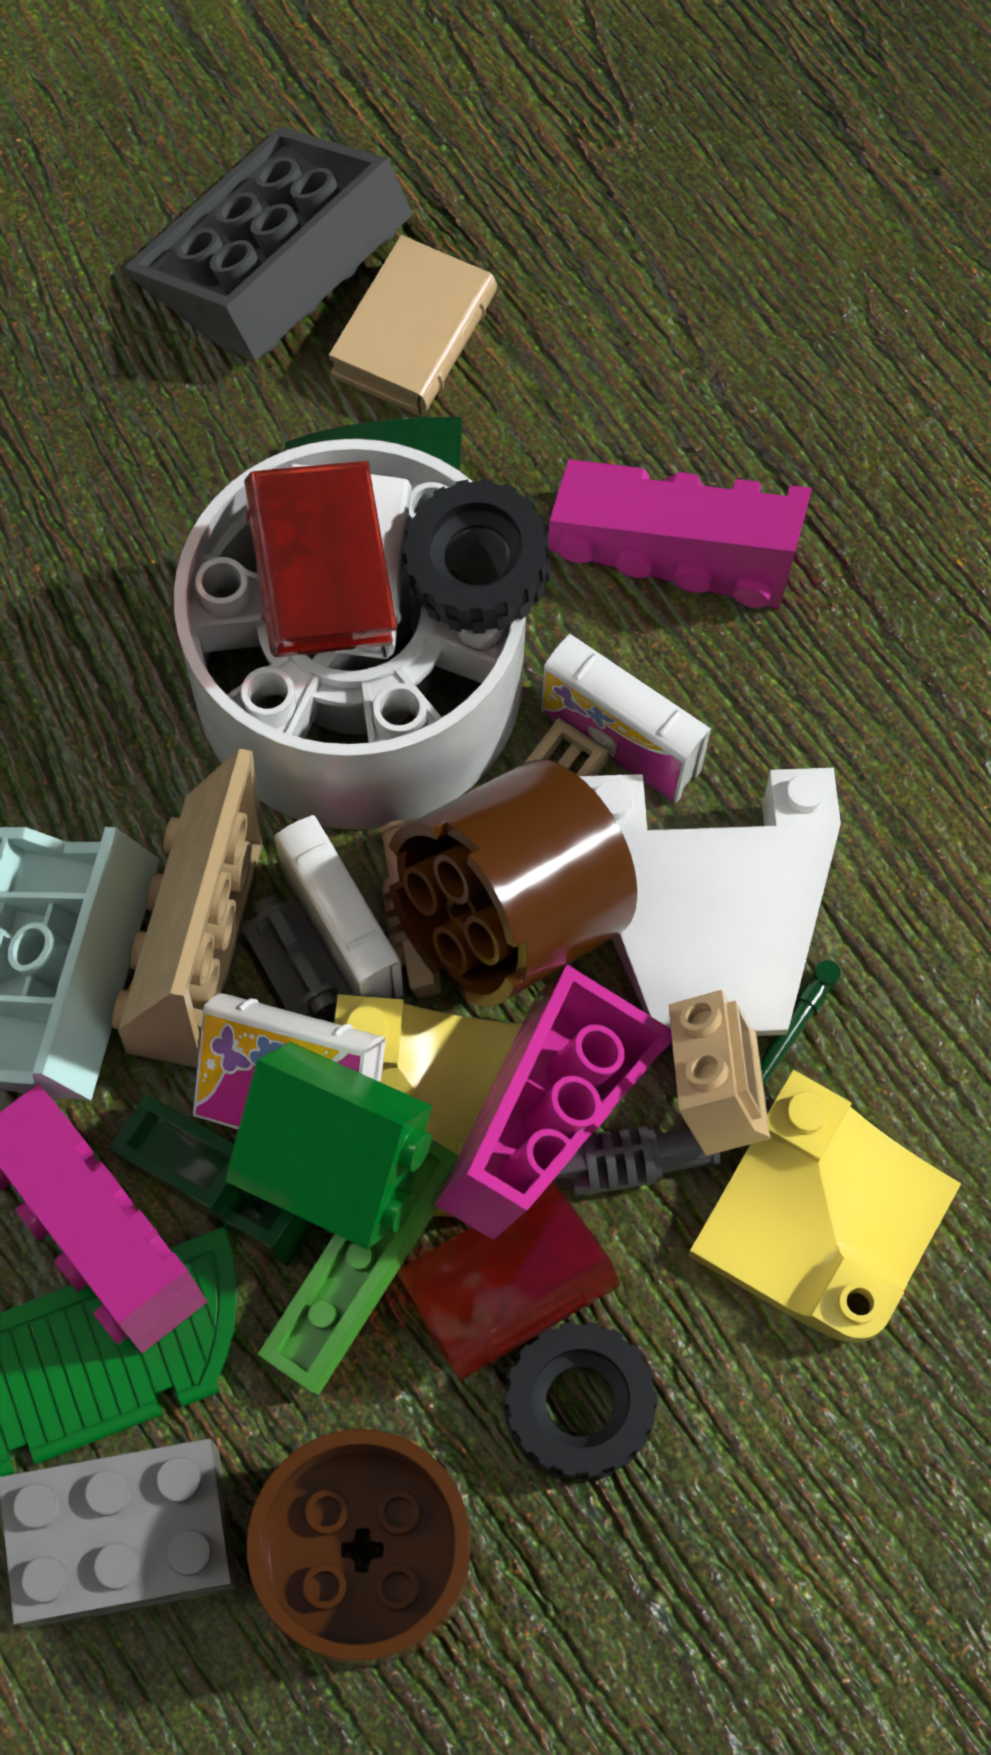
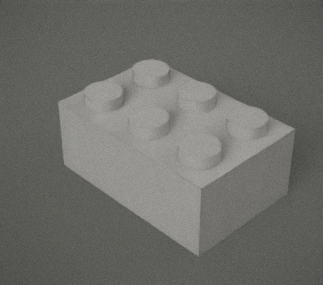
(117, 1533)

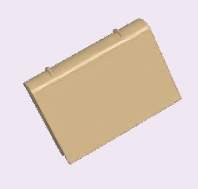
(412, 325)

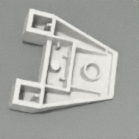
(727, 902)

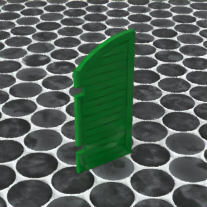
(74, 1385)

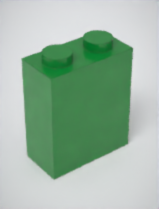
(329, 1144)

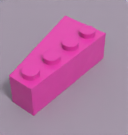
(680, 529)
(553, 1091)
(94, 1224)

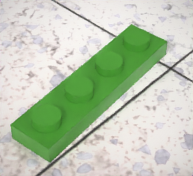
(349, 1285)

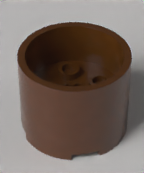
(513, 880)
(319, 1507)

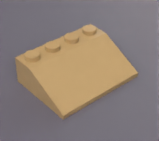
(193, 915)

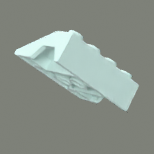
(64, 953)

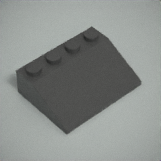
(272, 239)

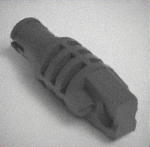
(631, 1160)

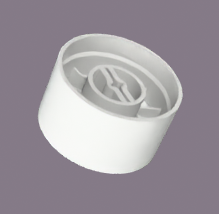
(402, 767)

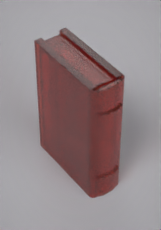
(319, 558)
(499, 1293)

